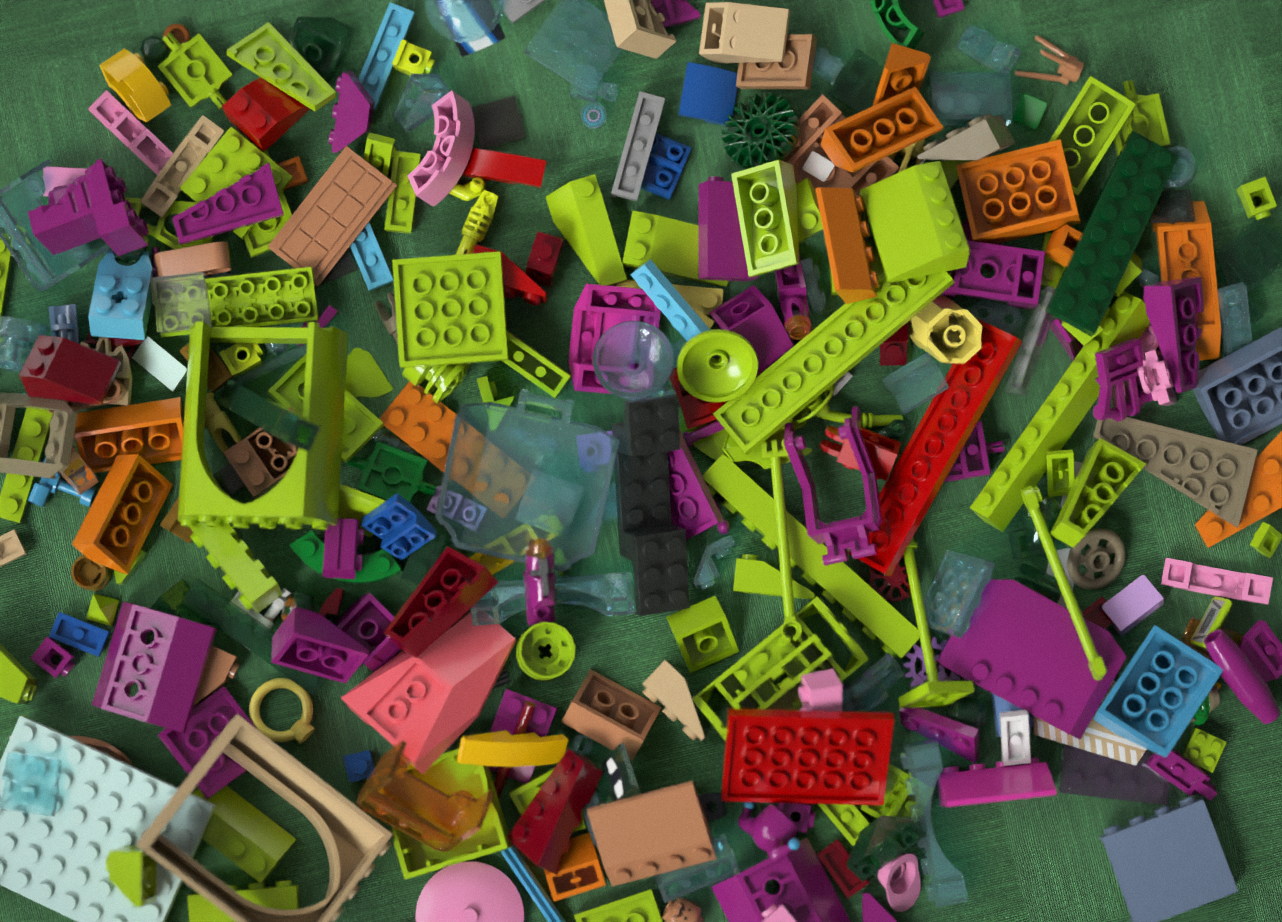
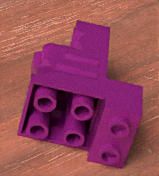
(89, 211)

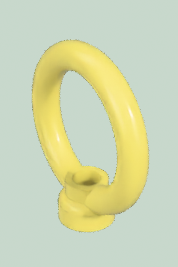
(301, 729)

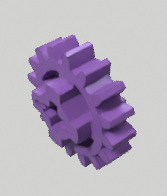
(919, 677)

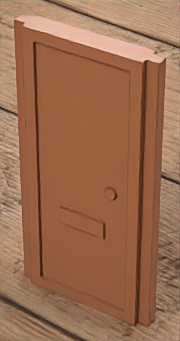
(332, 215)

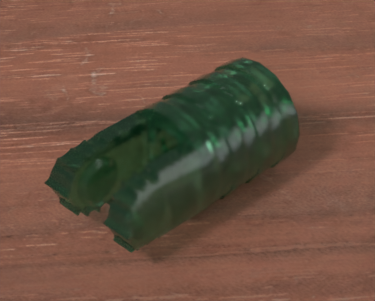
(1046, 583)

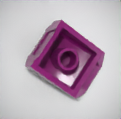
(366, 624)

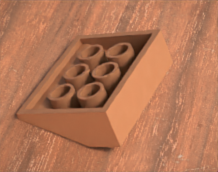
(652, 833)

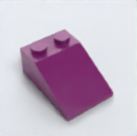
(316, 647)
(507, 719)

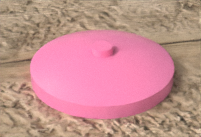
(470, 894)

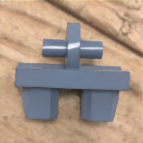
(64, 322)

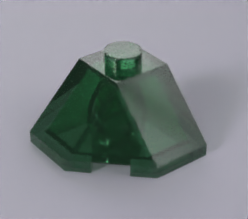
(322, 43)

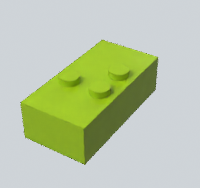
(1091, 128)

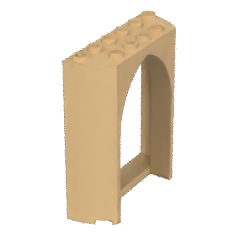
(347, 832)

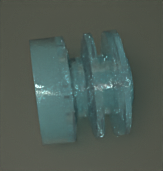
(17, 341)

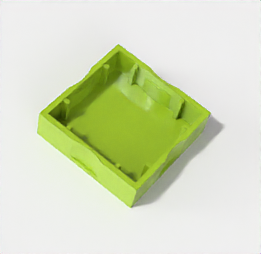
(449, 777)

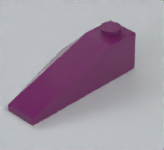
(1174, 319)

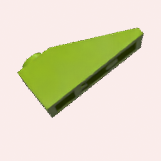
(761, 578)

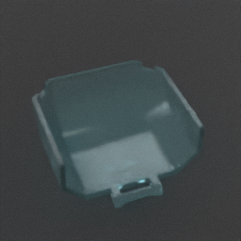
(492, 463)

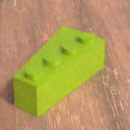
(1096, 487)
(238, 564)

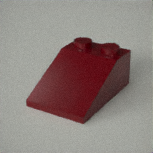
(67, 371)

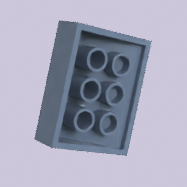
(1244, 390)

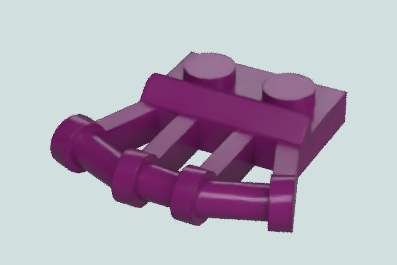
(1115, 366)

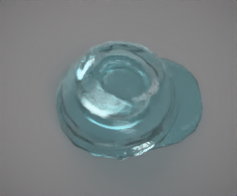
(1184, 168)

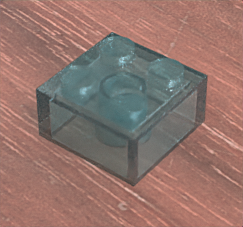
(827, 65)

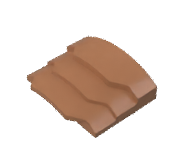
(812, 127)

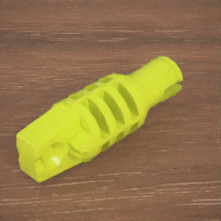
(477, 222)

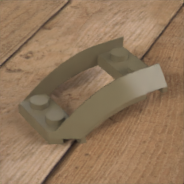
(60, 439)

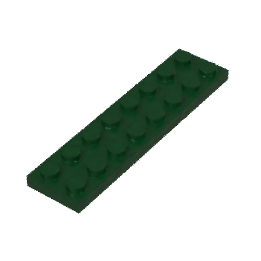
(1111, 233)

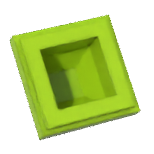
(102, 609)

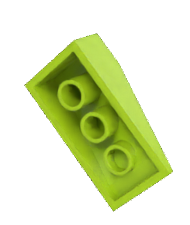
(768, 216)
(668, 243)

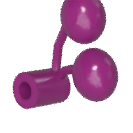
(723, 527)

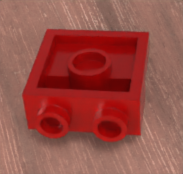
(694, 410)

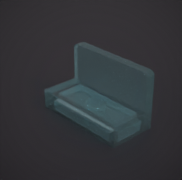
(916, 382)

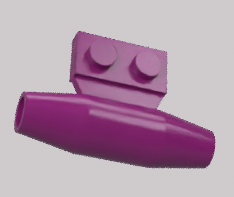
(1250, 667)

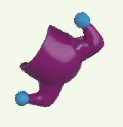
(770, 831)

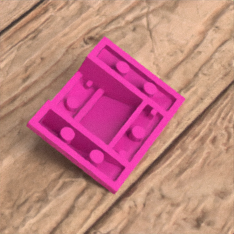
(593, 315)

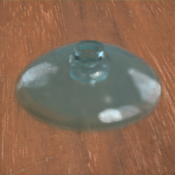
(464, 20)
(630, 344)

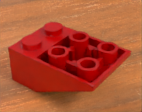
(516, 281)

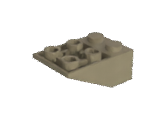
(983, 139)

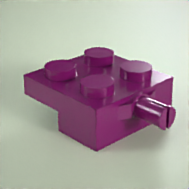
(974, 457)

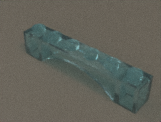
(602, 592)
(924, 767)

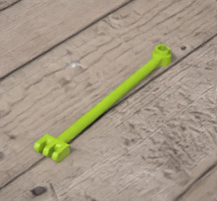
(1031, 498)
(782, 536)

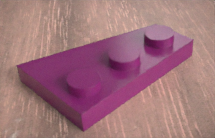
(947, 732)

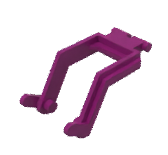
(846, 534)

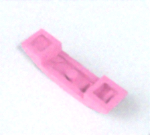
(1216, 581)

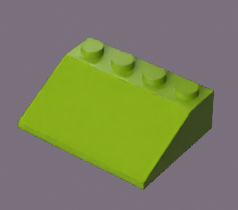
(915, 223)

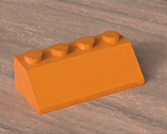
(880, 131)
(847, 243)
(143, 429)
(122, 513)

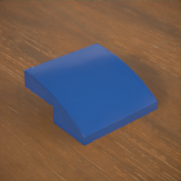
(708, 93)

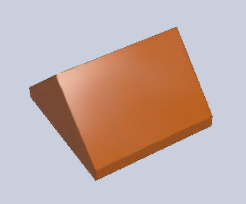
(902, 71)

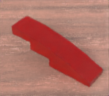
(505, 168)

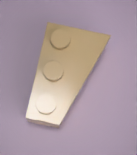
(638, 27)

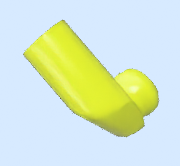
(470, 190)

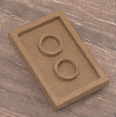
(790, 74)

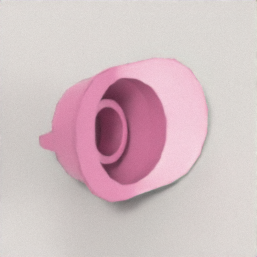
(901, 881)

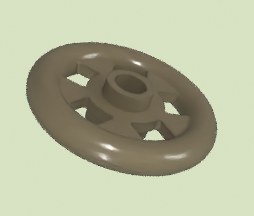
(1110, 570)

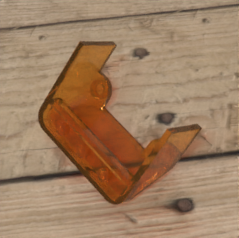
(419, 808)

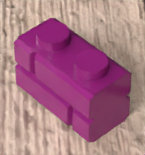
(341, 549)

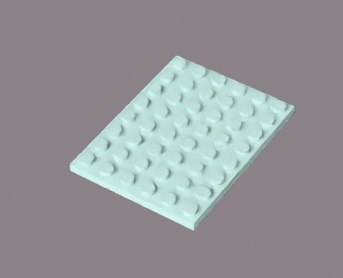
(97, 810)

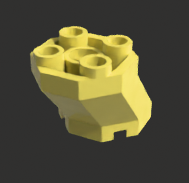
(946, 331)

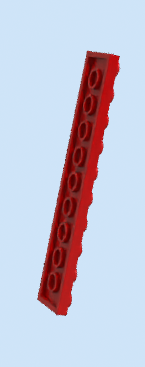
(938, 445)

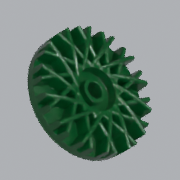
(761, 131)

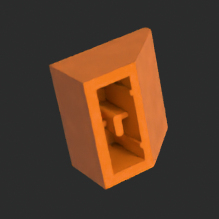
(578, 870)

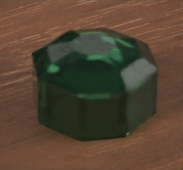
(154, 49)

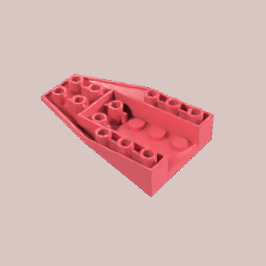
(435, 695)

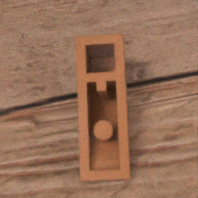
(218, 670)

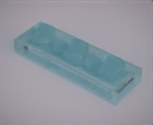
(1234, 317)

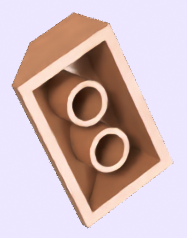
(611, 714)

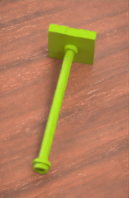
(934, 692)

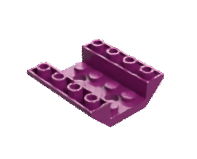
(164, 670)
(803, 890)

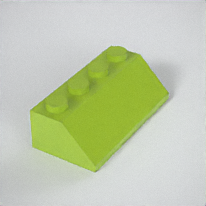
(245, 834)

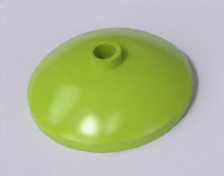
(721, 377)

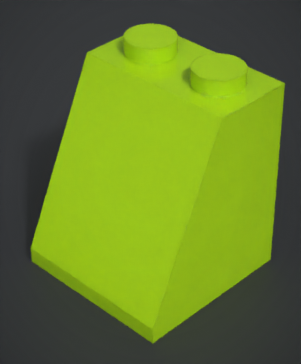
(15, 681)

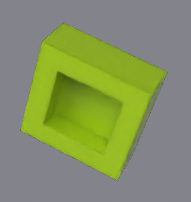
(1266, 540)

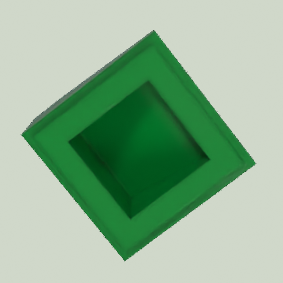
(1029, 111)

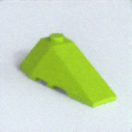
(584, 222)

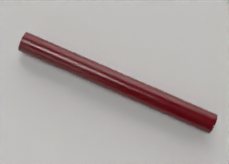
(521, 727)

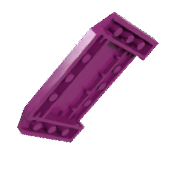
(1033, 656)

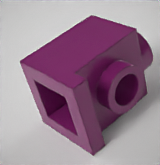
(45, 653)
(807, 816)

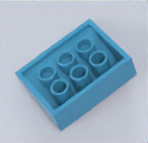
(1158, 693)

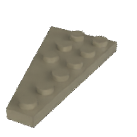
(1198, 466)

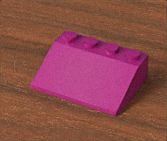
(994, 784)

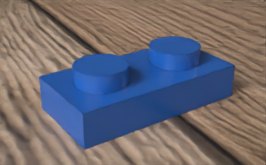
(79, 634)

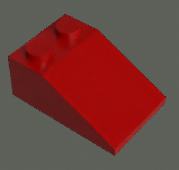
(263, 112)

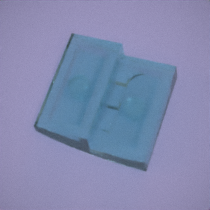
(31, 784)

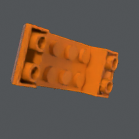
(1188, 252)

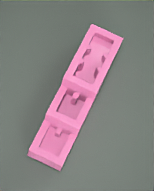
(130, 132)

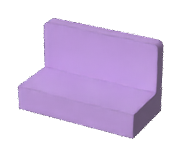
(1133, 605)

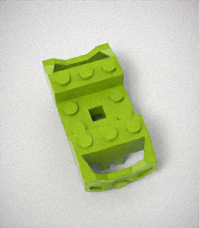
(748, 682)

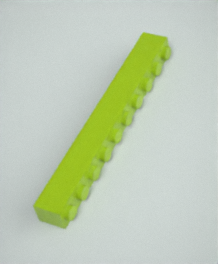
(1057, 417)
(836, 580)

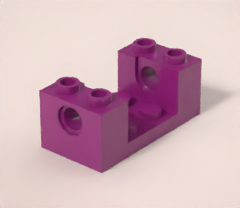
(1015, 278)

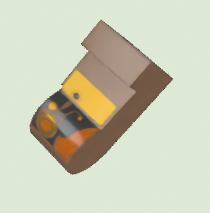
(79, 473)

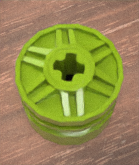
(444, 377)
(561, 651)

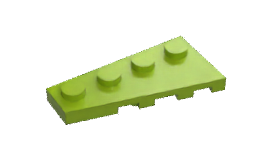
(281, 65)

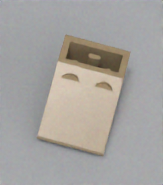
(744, 33)
(672, 692)

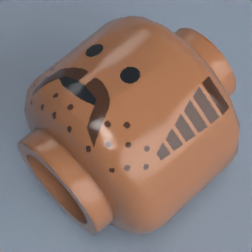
(682, 911)

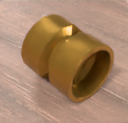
(90, 574)

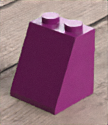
(756, 321)

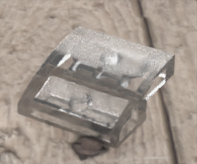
(180, 301)

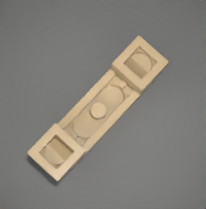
(181, 165)

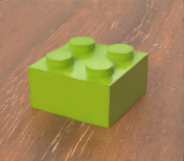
(1203, 749)

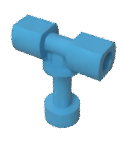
(46, 486)

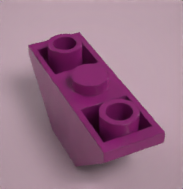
(352, 112)

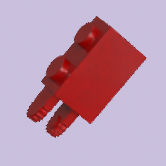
(880, 448)

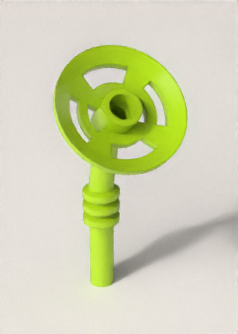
(820, 408)

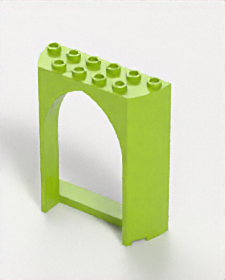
(313, 482)

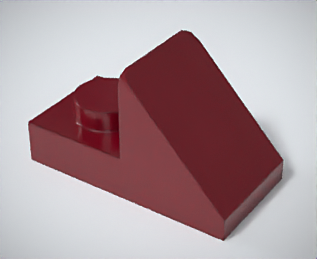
(894, 349)

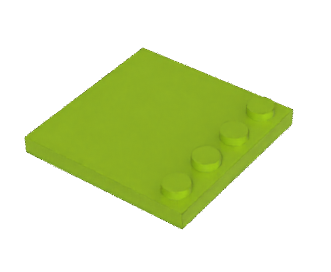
(450, 310)

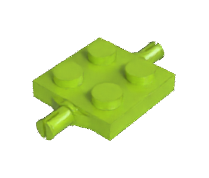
(195, 70)
(1145, 119)

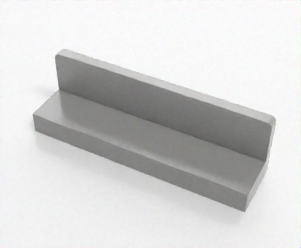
(637, 146)

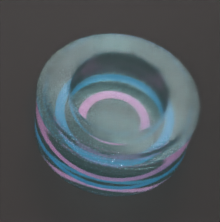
(593, 115)

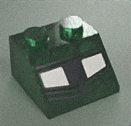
(618, 776)

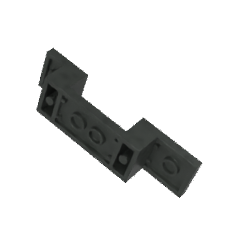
(645, 507)

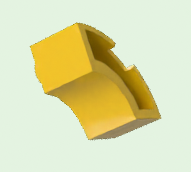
(135, 85)

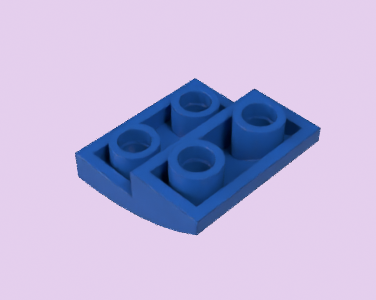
(664, 166)
(399, 527)

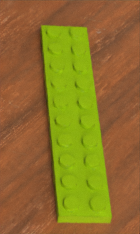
(825, 357)

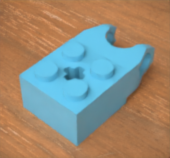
(121, 298)

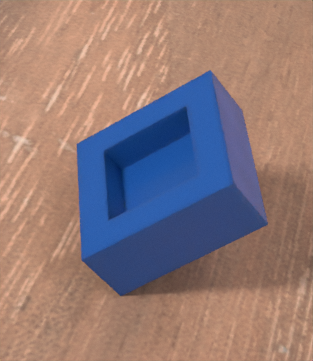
(359, 765)

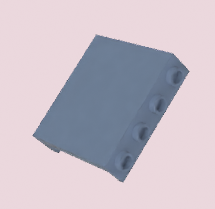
(1168, 861)

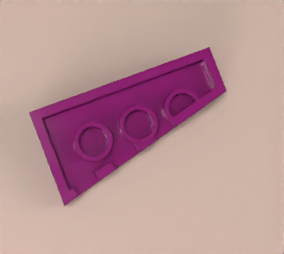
(234, 207)

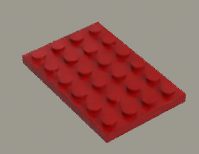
(806, 756)

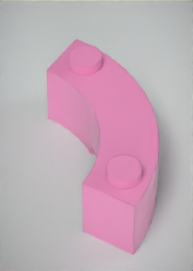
(451, 152)

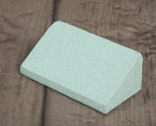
(160, 364)

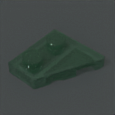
(856, 82)

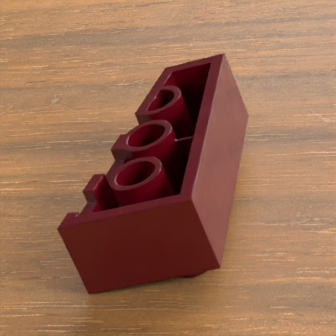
(439, 601)
(555, 811)

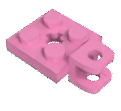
(1157, 379)

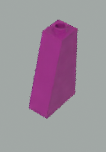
(719, 233)

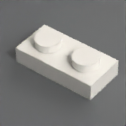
(1015, 737)

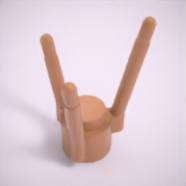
(1068, 66)

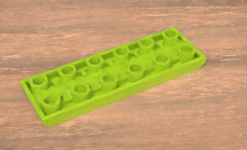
(261, 299)

